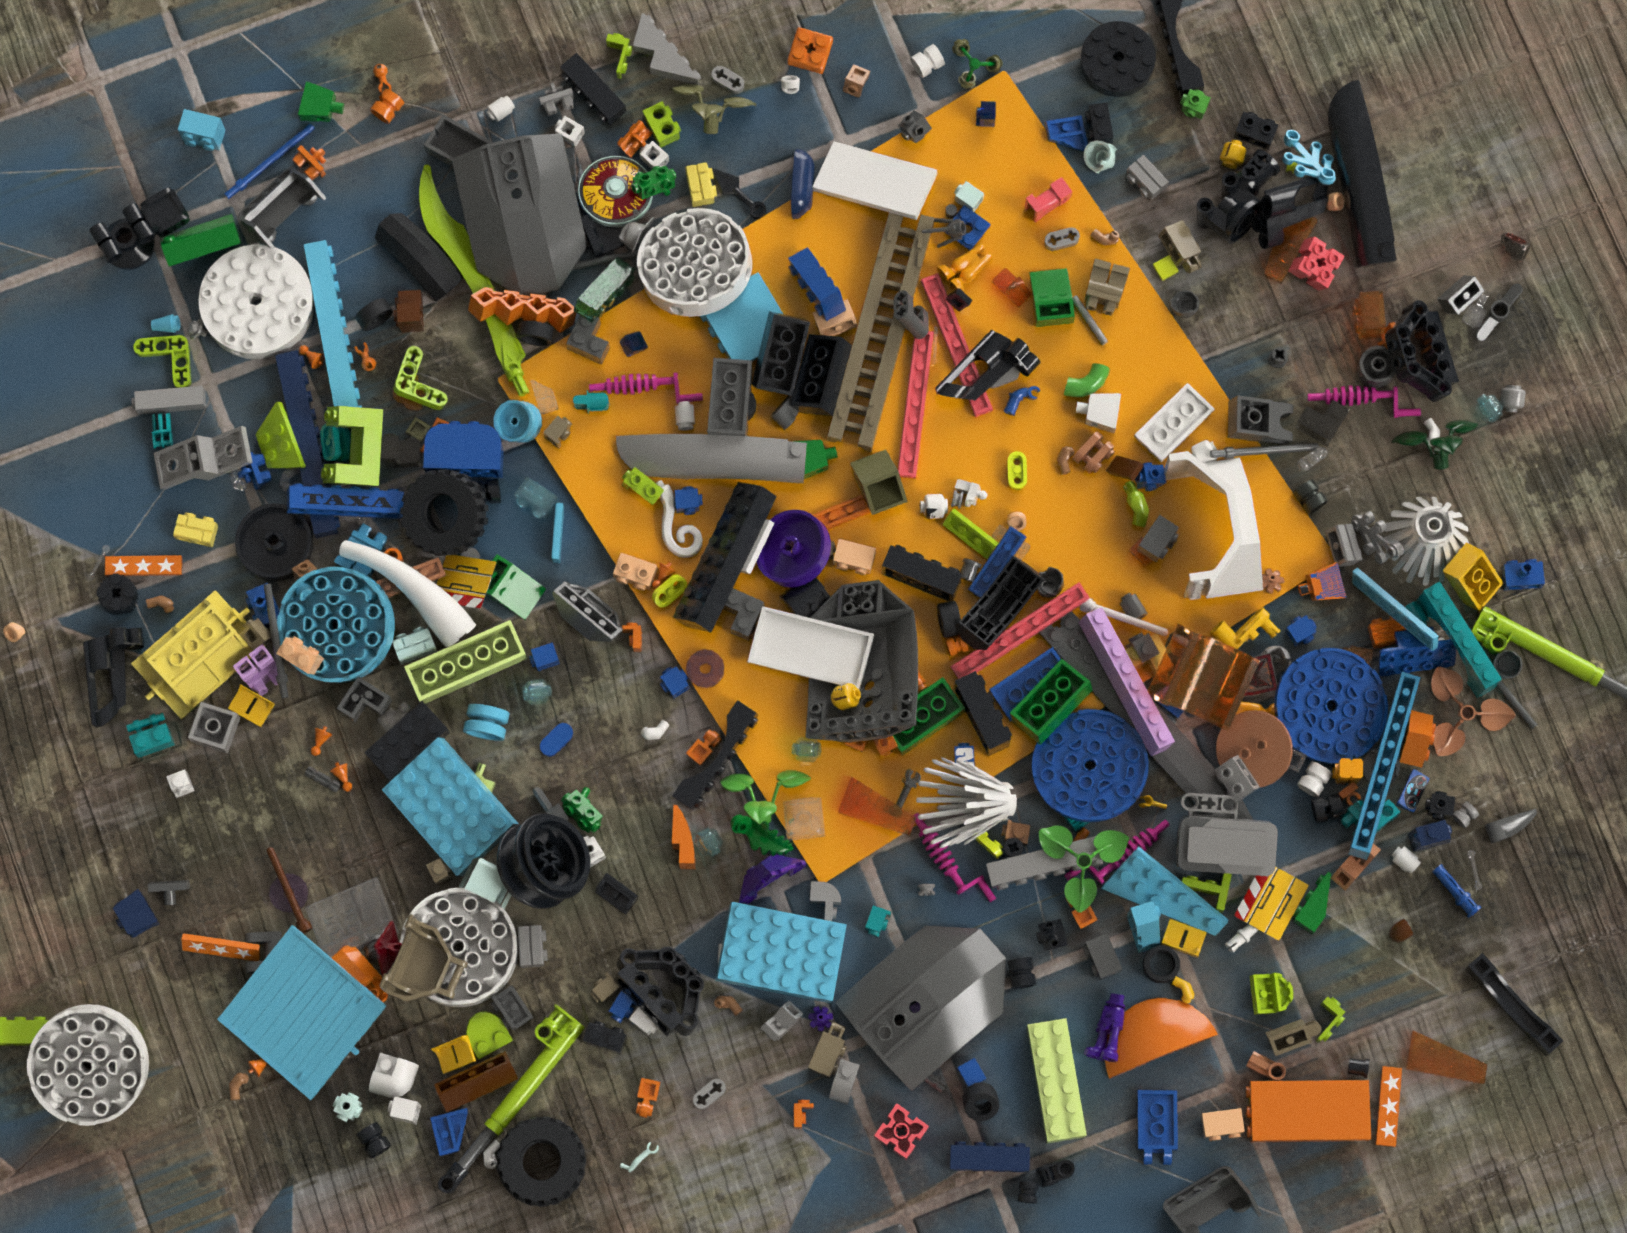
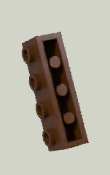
(476, 1081)

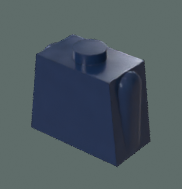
(1430, 835)
(135, 914)

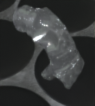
(1308, 461)
(236, 482)

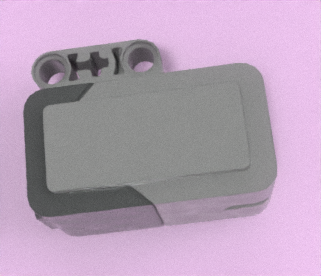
(1222, 841)

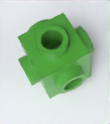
(1195, 103)

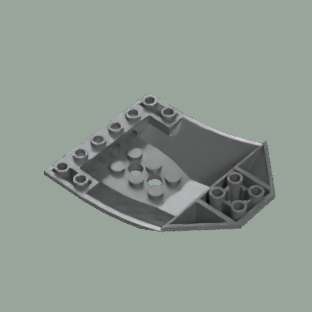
(526, 240)
(890, 666)
(959, 988)

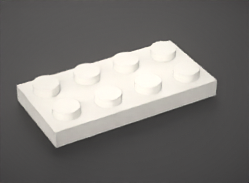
(1174, 422)

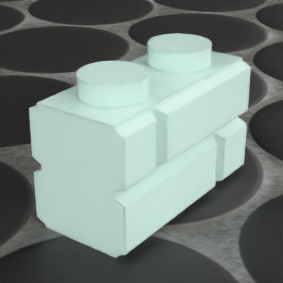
(414, 645)

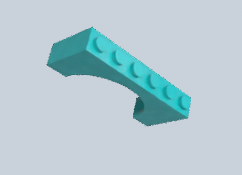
(1480, 670)

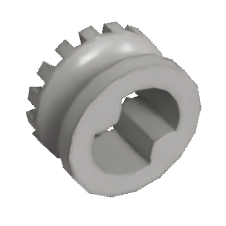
(957, 501)
(926, 889)

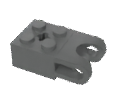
(1258, 420)

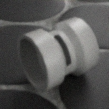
(1465, 814)

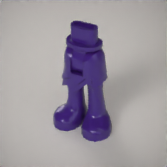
(1110, 1023)

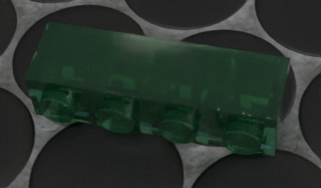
(604, 290)

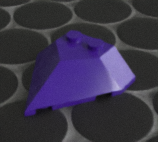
(767, 872)

